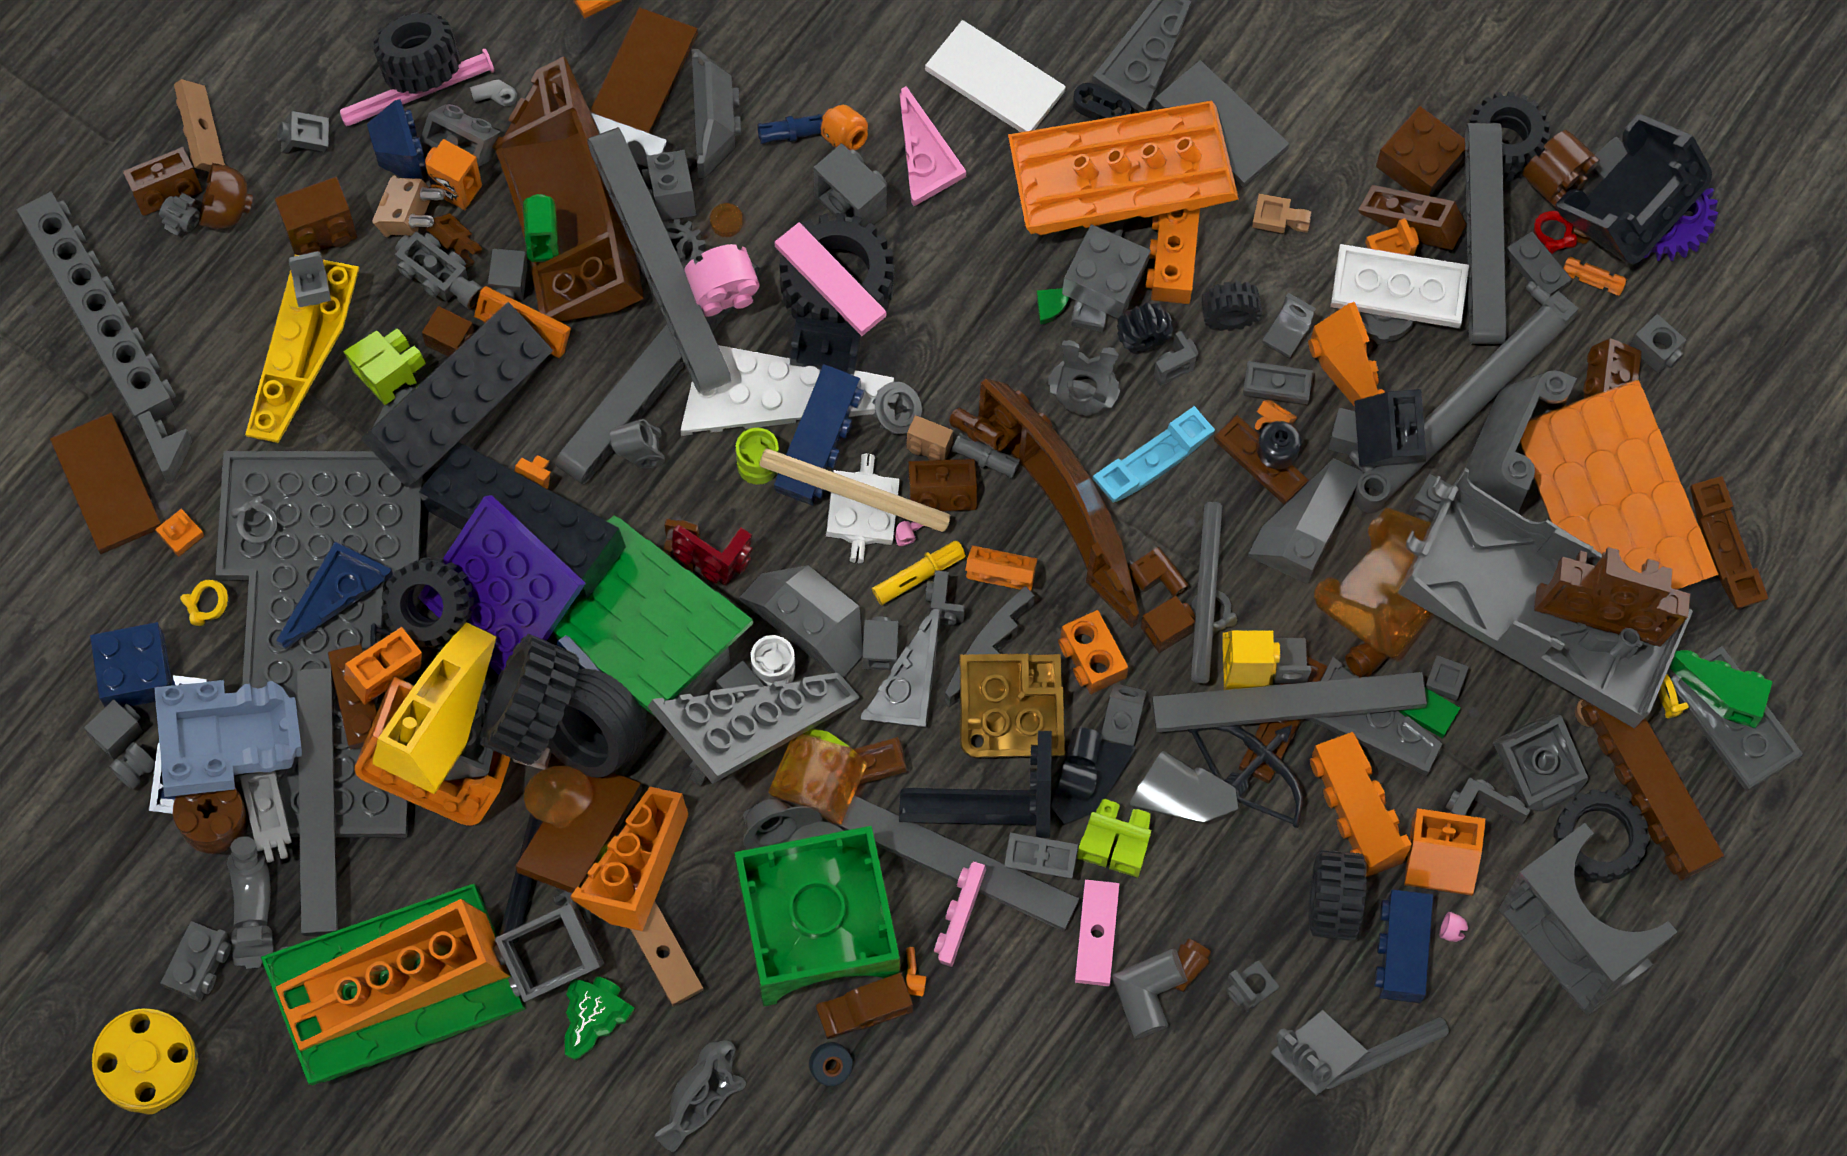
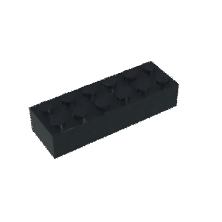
(457, 394)
(570, 532)

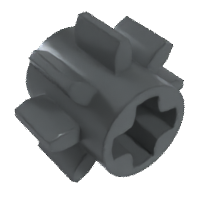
(179, 214)

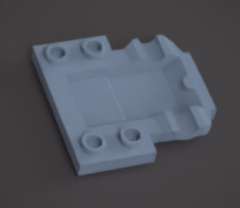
(218, 734)

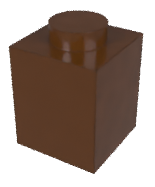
(446, 331)
(1168, 623)

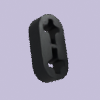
(1101, 104)

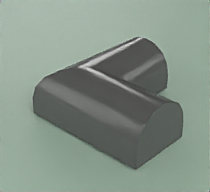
(1139, 990)

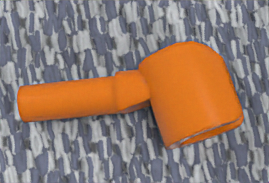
(914, 983)

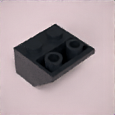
(1390, 428)

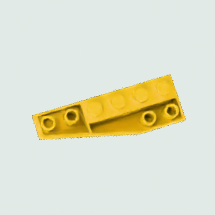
(298, 351)
(438, 712)

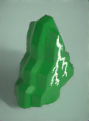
(592, 1014)

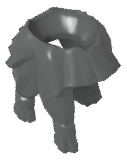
(1077, 395)

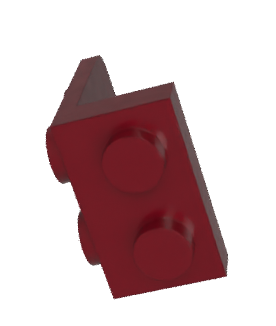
(714, 564)

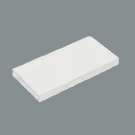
(995, 78)
(1400, 285)

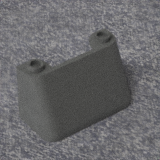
(1493, 462)

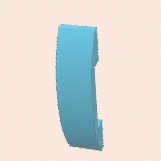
(1155, 457)

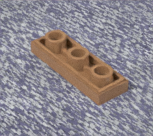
(198, 124)
(674, 971)

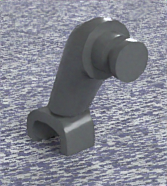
(251, 903)

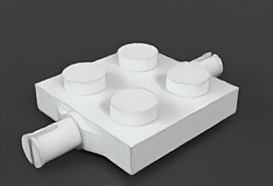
(858, 521)

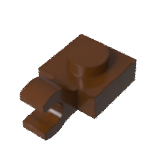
(454, 235)

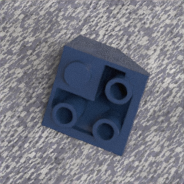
(397, 142)

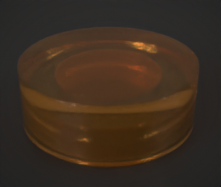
(726, 220)

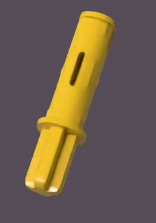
(918, 572)

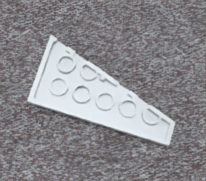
(763, 394)

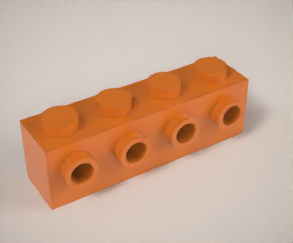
(1173, 256)

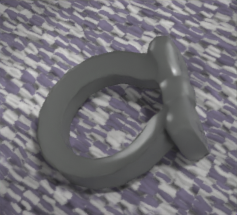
(256, 504)
(1229, 619)

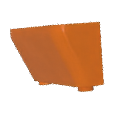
(457, 799)

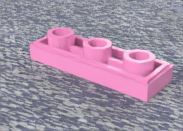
(959, 913)
(1098, 913)

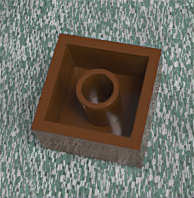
(1422, 154)
(316, 217)

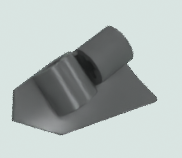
(1184, 791)

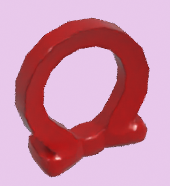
(1552, 245)

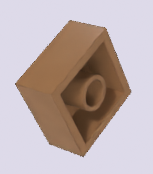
(929, 439)

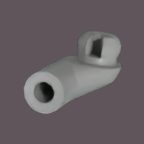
(495, 90)

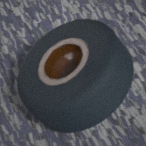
(822, 1055)

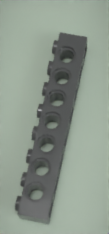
(39, 219)

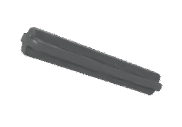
(1396, 1048)

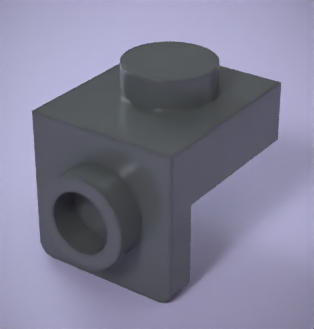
(309, 279)
(936, 593)

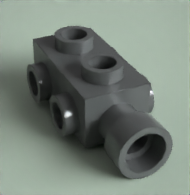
(435, 268)

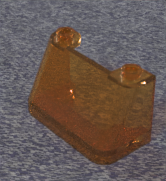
(1369, 596)

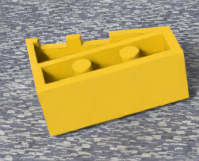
(1249, 659)

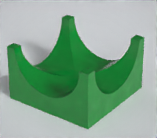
(817, 911)

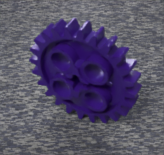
(1689, 229)

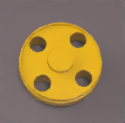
(144, 1060)

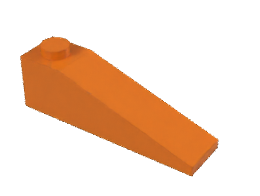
(1342, 353)

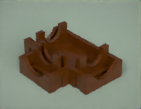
(1615, 596)

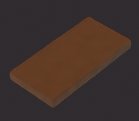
(644, 70)
(105, 483)
(566, 854)

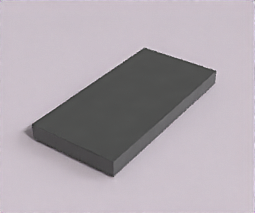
(1247, 136)
(1746, 751)

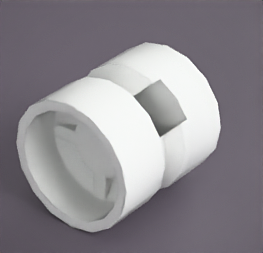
(773, 660)

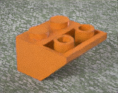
(1444, 851)

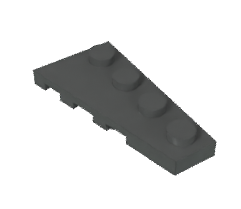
(1383, 732)

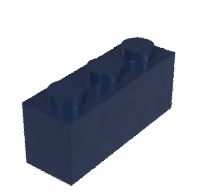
(1404, 946)

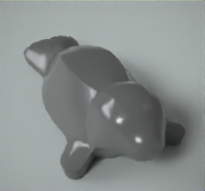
(700, 1093)

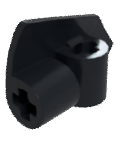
(1087, 774)

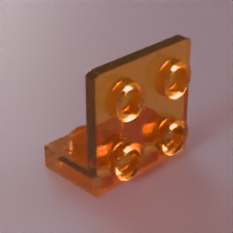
(818, 776)

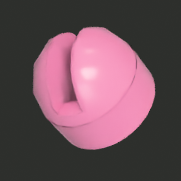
(1451, 927)

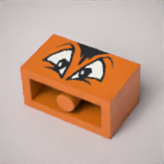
(454, 172)

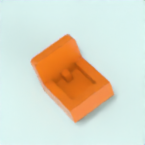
(1395, 240)

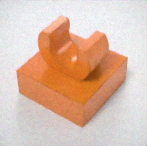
(1273, 412)
(534, 470)
(179, 532)

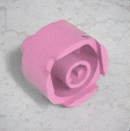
(722, 279)

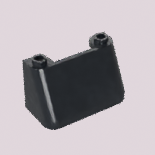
(1642, 192)

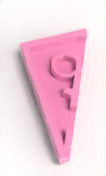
(929, 158)

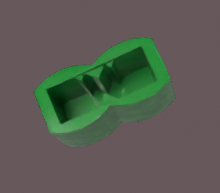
(540, 228)

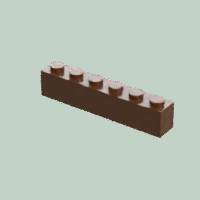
(1656, 791)

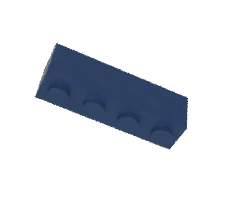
(821, 428)

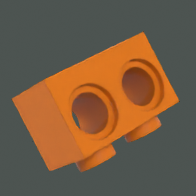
(1100, 650)
(376, 667)

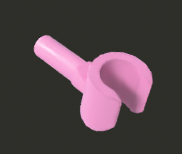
(904, 532)

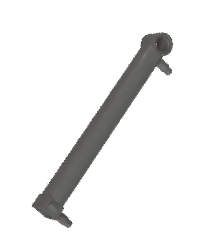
(1472, 394)

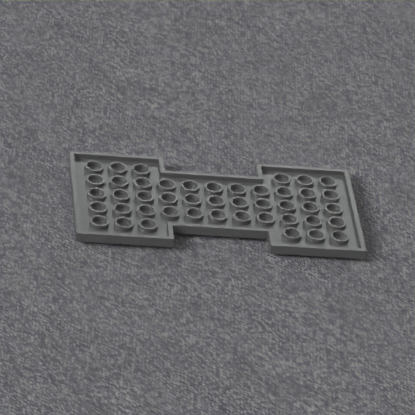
(316, 503)

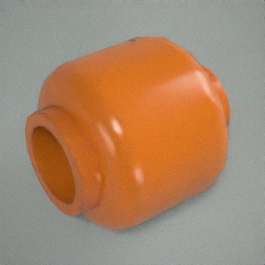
(844, 126)

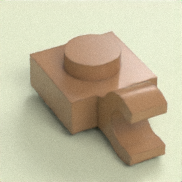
(1275, 213)

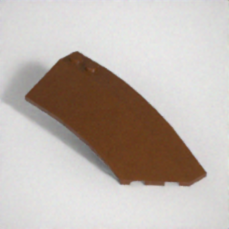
(550, 156)
(1068, 489)

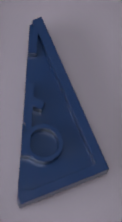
(336, 585)

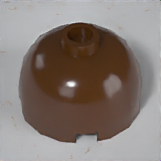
(224, 198)

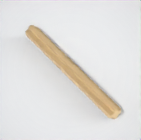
(854, 490)

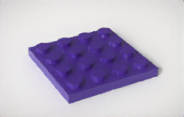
(513, 578)

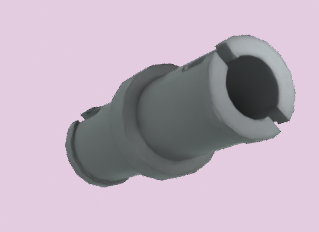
(986, 455)

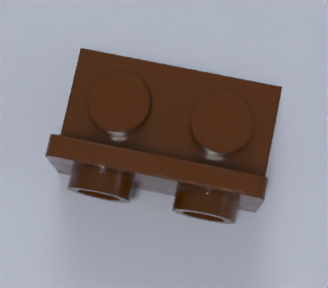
(160, 178)
(1610, 366)
(944, 484)

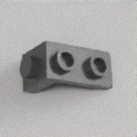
(1484, 793)

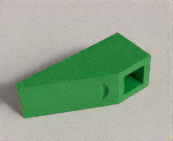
(1728, 691)

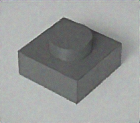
(1446, 677)

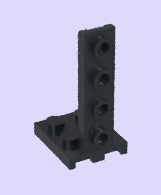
(988, 805)

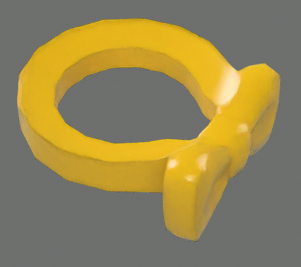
(190, 600)
(1671, 705)

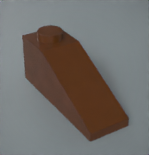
(1434, 219)

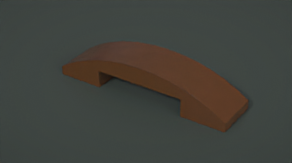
(1725, 544)

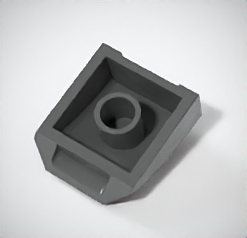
(1542, 762)

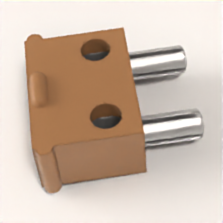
(404, 206)

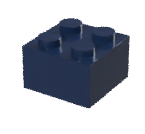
(130, 664)

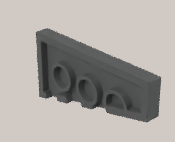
(1143, 53)

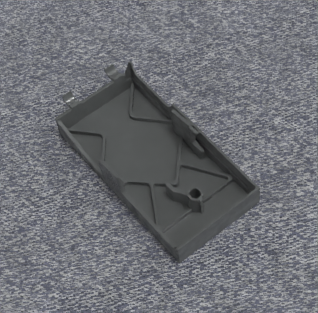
(1483, 576)

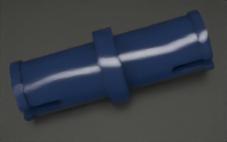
(789, 128)

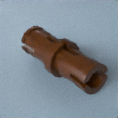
(979, 429)

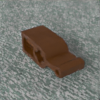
(865, 1006)

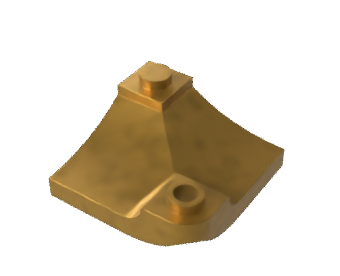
(1009, 702)

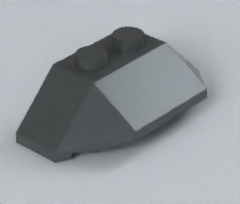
(713, 113)
(810, 615)

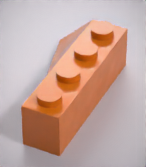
(1359, 803)
(632, 869)

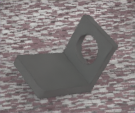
(1289, 326)
(1293, 661)
(1123, 714)
(1240, 991)

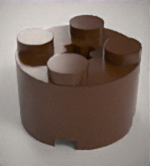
(1560, 167)
(220, 829)

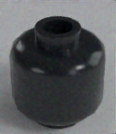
(1279, 445)

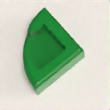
(1050, 304)

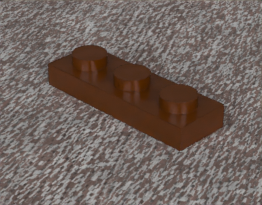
(355, 715)

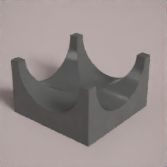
(1576, 947)

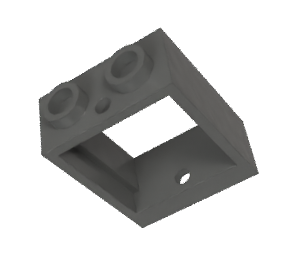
(581, 938)

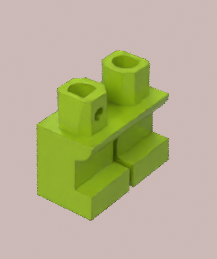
(381, 366)
(1105, 829)

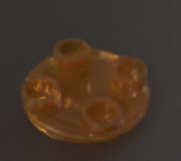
(558, 795)

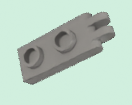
(266, 813)

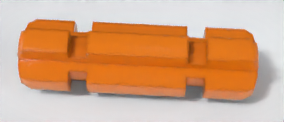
(1594, 276)

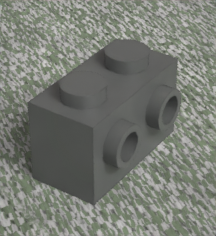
(461, 130)
(670, 184)

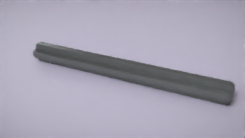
(1206, 592)

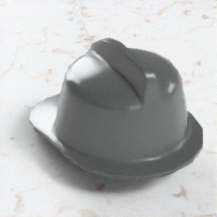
(775, 822)

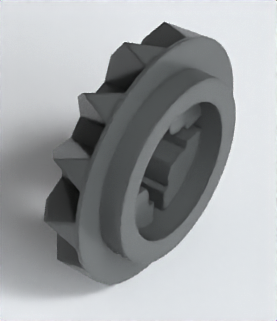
(906, 400)

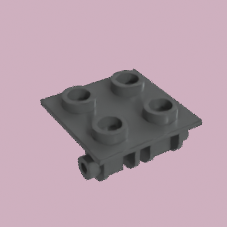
(1318, 1052)

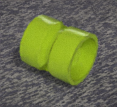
(749, 450)

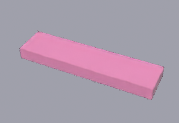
(830, 279)

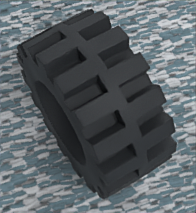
(1231, 306)

